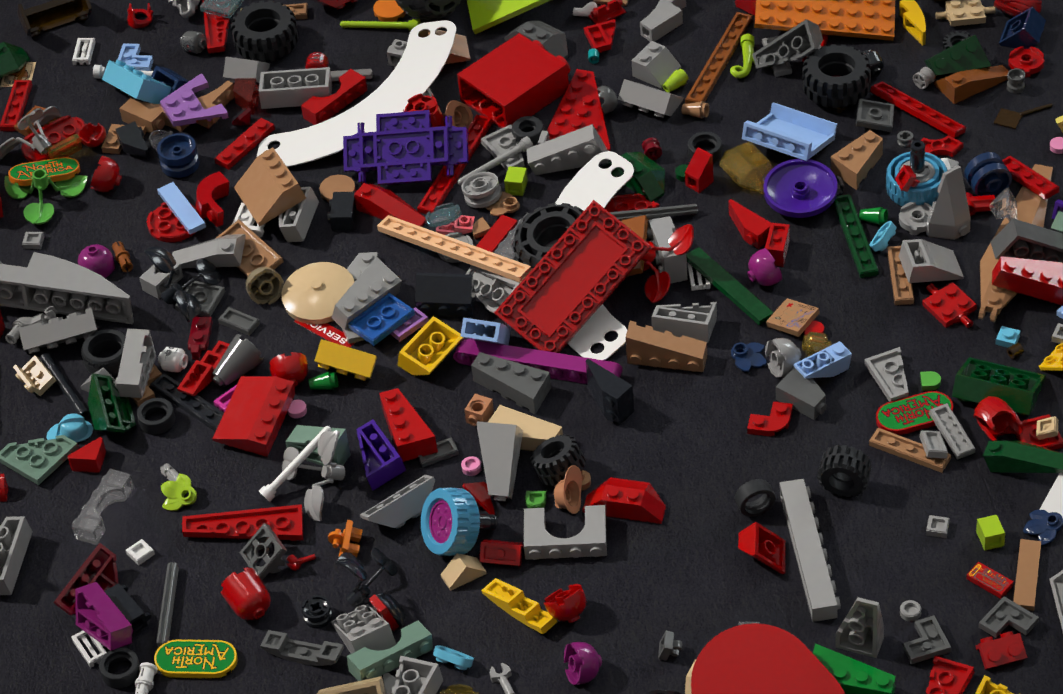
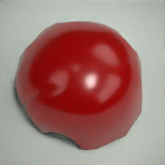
(92, 135)

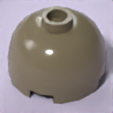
(264, 285)

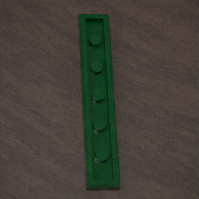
(855, 236)
(729, 286)

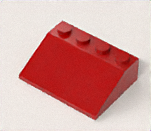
(255, 413)

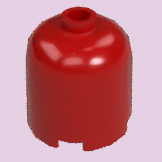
(246, 594)

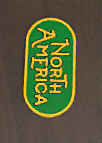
(195, 658)

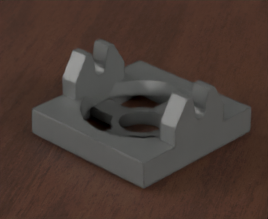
(260, 541)

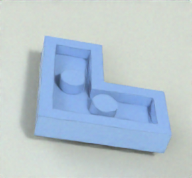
(130, 55)

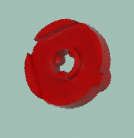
(1020, 58)

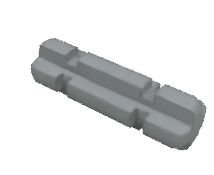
(168, 472)

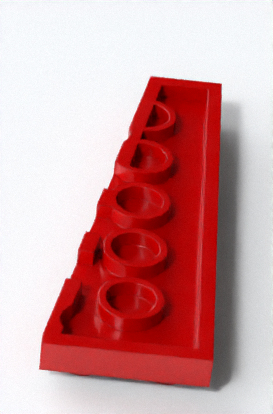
(216, 32)
(243, 524)

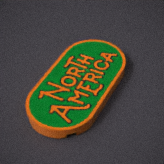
(57, 168)

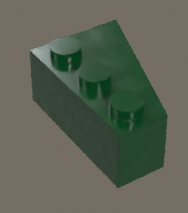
(959, 57)

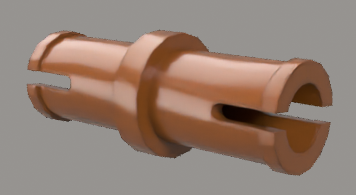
(122, 256)

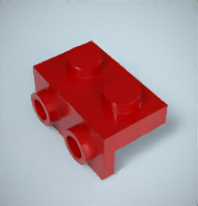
(1002, 650)

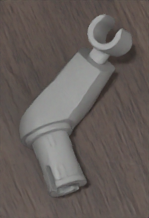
(14, 334)

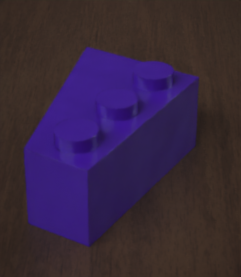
(378, 455)

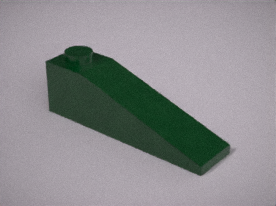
(1021, 458)

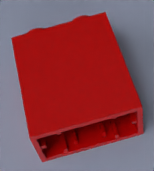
(514, 81)

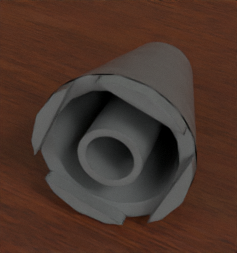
(237, 361)

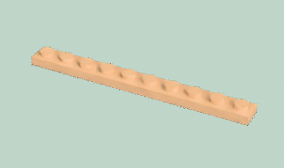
(454, 248)

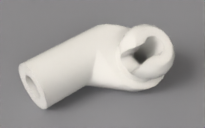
(585, 11)

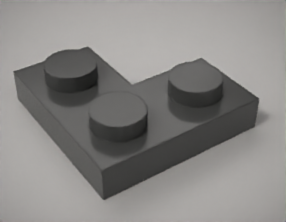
(1008, 613)
(931, 641)

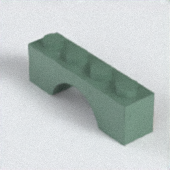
(374, 663)

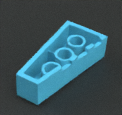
(135, 82)

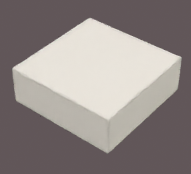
(140, 552)

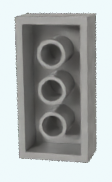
(293, 87)

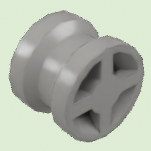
(924, 78)

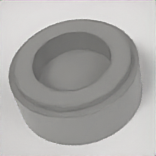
(910, 610)

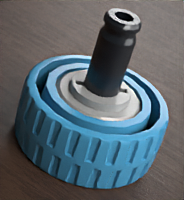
(927, 170)

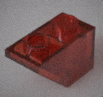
(246, 93)

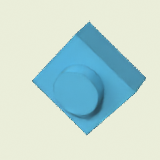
(1007, 336)

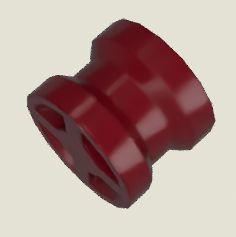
(652, 148)

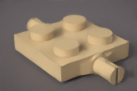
(965, 12)

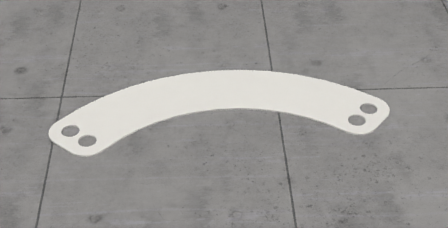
(413, 75)
(598, 185)

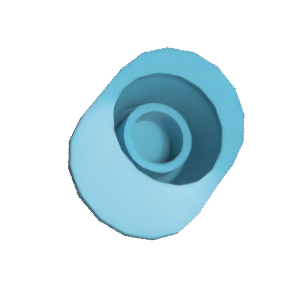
(73, 427)

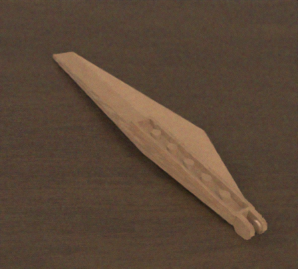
(1030, 209)

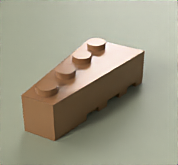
(664, 349)

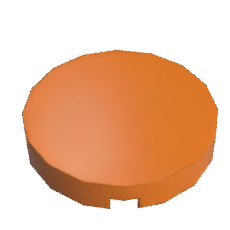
(388, 10)

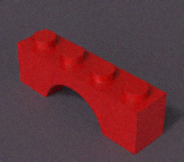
(322, 108)

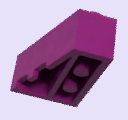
(101, 617)

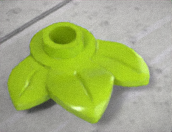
(175, 493)

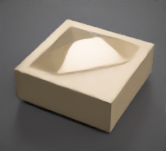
(1047, 428)

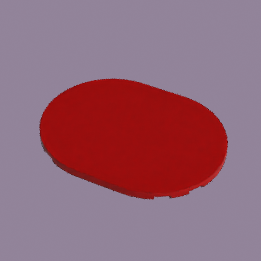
(760, 661)

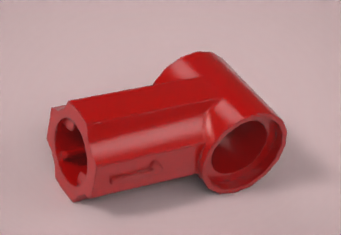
(979, 203)

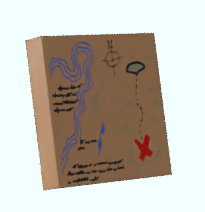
(792, 317)

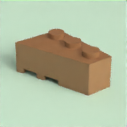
(857, 158)

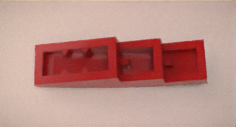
(201, 371)

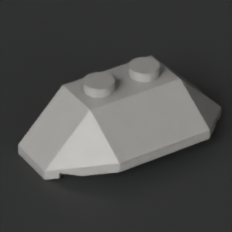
(401, 505)

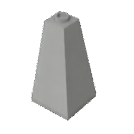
(500, 456)

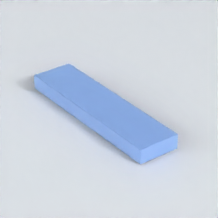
(181, 208)

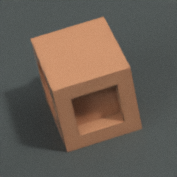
(479, 409)

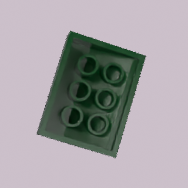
(1013, 385)

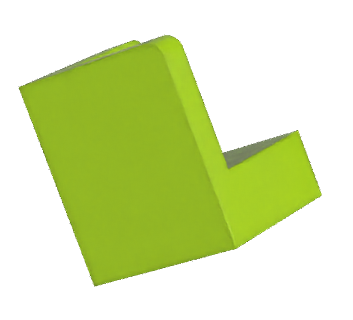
(516, 180)
(990, 532)

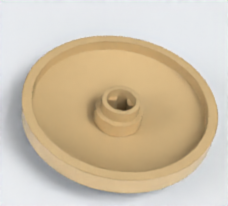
(314, 291)

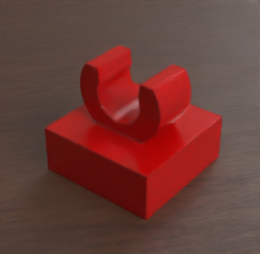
(906, 178)

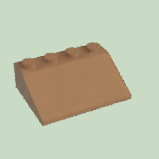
(268, 187)

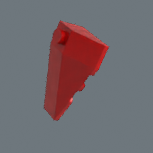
(383, 202)

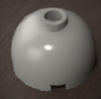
(782, 356)

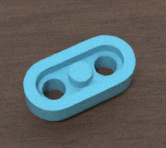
(882, 237)
(445, 655)

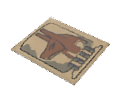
(25, 73)

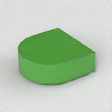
(930, 380)
(536, 499)

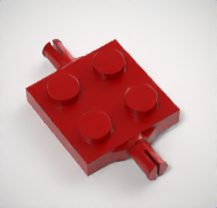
(949, 305)

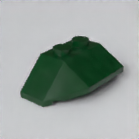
(11, 59)
(647, 176)
(107, 408)

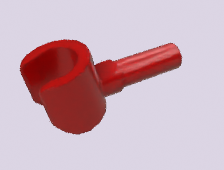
(295, 563)

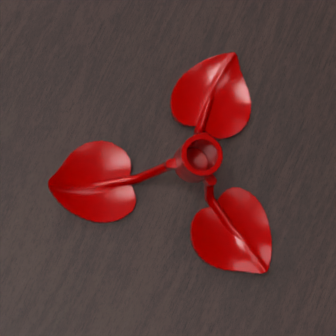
(680, 243)

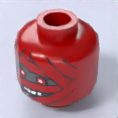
(317, 60)

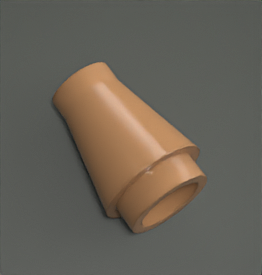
(696, 109)

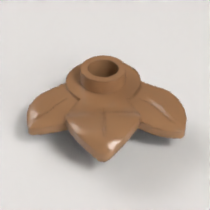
(504, 205)

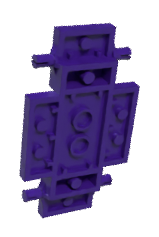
(405, 148)

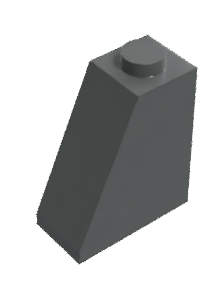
(802, 393)

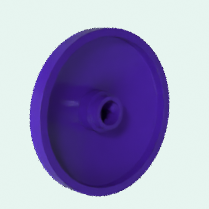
(800, 188)

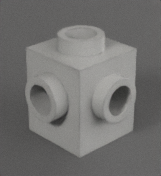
(396, 52)

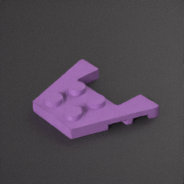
(184, 107)

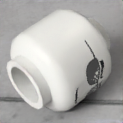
(173, 359)

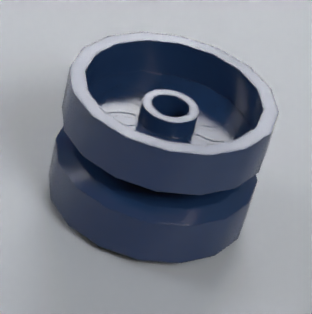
(178, 155)
(987, 174)

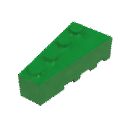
(854, 675)

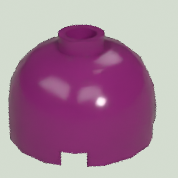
(97, 259)
(763, 268)
(582, 662)

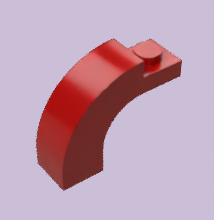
(209, 190)

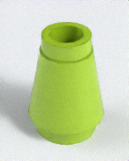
(676, 80)

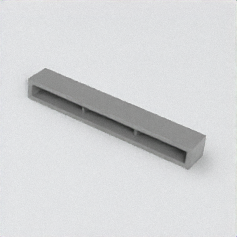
(808, 550)

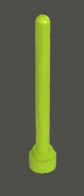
(378, 24)

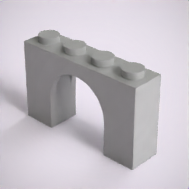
(587, 543)

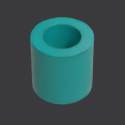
(593, 56)

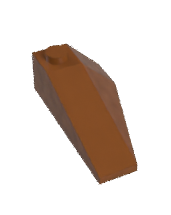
(970, 82)

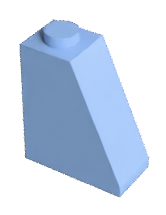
(485, 331)

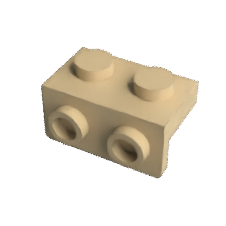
(35, 376)

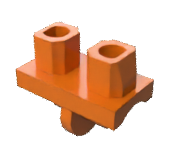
(343, 539)

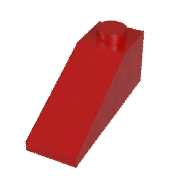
(750, 225)

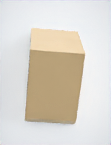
(462, 570)

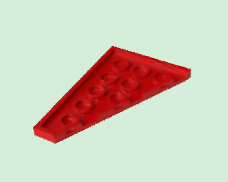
(579, 108)

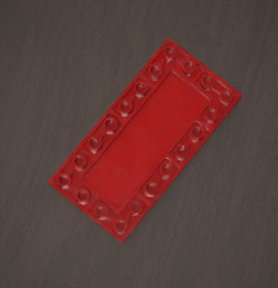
(573, 279)

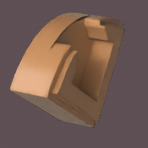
(480, 228)

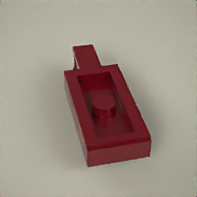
(199, 336)

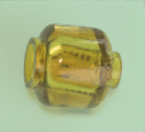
(814, 343)

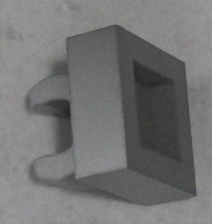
(669, 646)

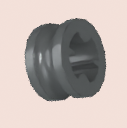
(905, 142)

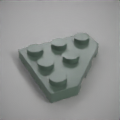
(37, 457)

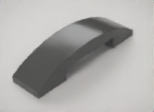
(299, 651)

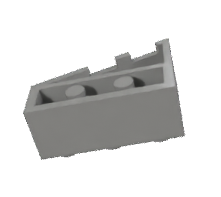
(296, 220)
(692, 321)
(135, 363)

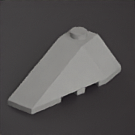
(951, 211)

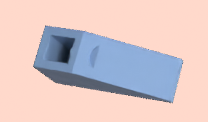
(826, 362)

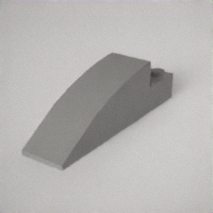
(65, 286)

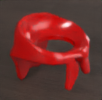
(136, 23)

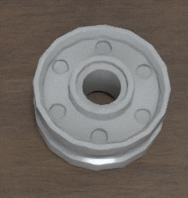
(481, 189)

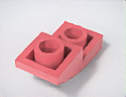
(463, 225)

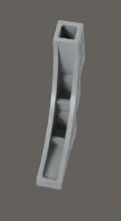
(662, 19)

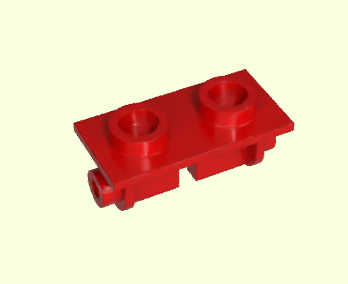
(607, 13)

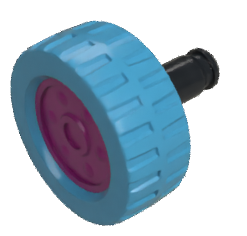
(453, 521)

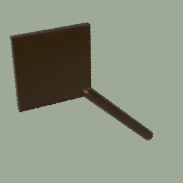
(1011, 118)

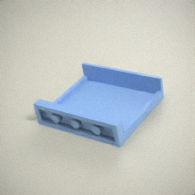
(790, 132)

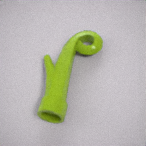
(747, 45)

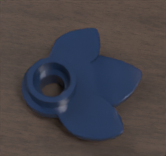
(748, 355)
(1041, 525)

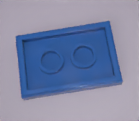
(381, 319)

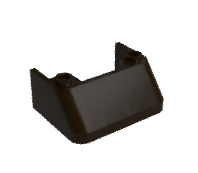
(52, 15)

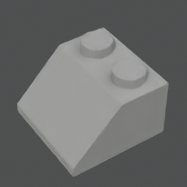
(654, 64)
(243, 68)

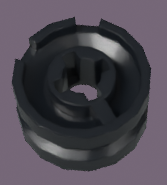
(316, 611)

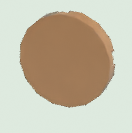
(336, 183)

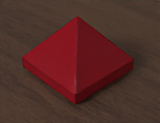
(244, 118)

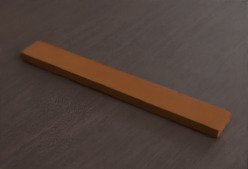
(719, 58)

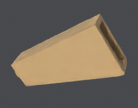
(534, 429)

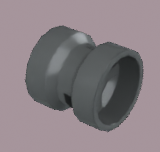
(1015, 80)

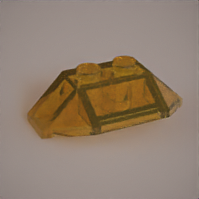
(746, 166)

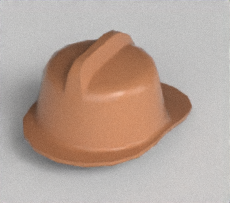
(460, 113)
(568, 491)

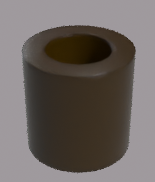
(1015, 350)

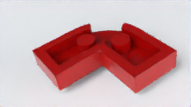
(768, 425)

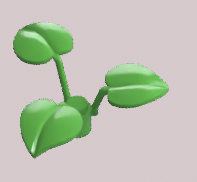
(38, 212)

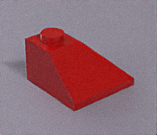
(763, 546)

